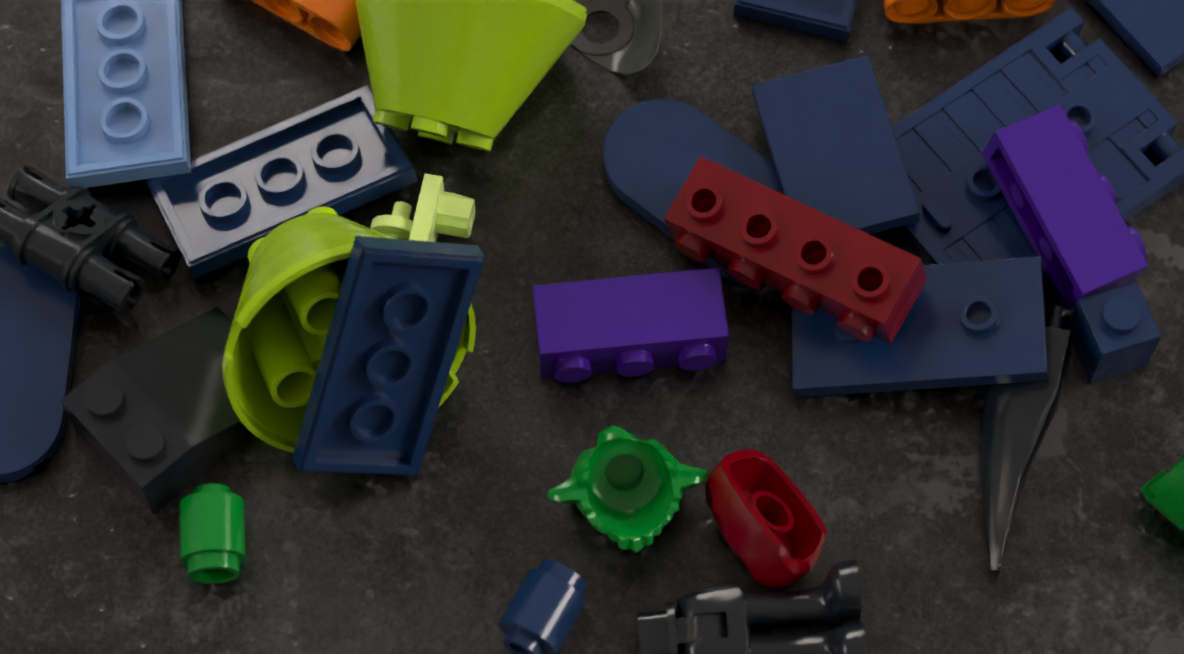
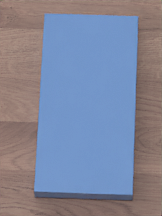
(124, 91)

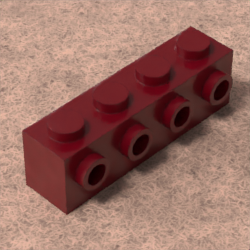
(795, 250)

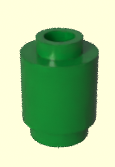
(212, 534)

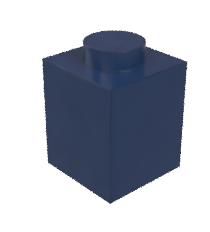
(1113, 332)

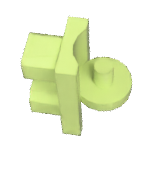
(435, 214)

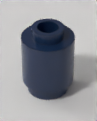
(543, 609)

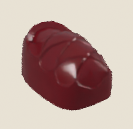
(764, 518)

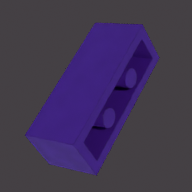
(1064, 206)
(630, 324)

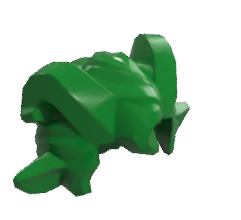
(627, 487)

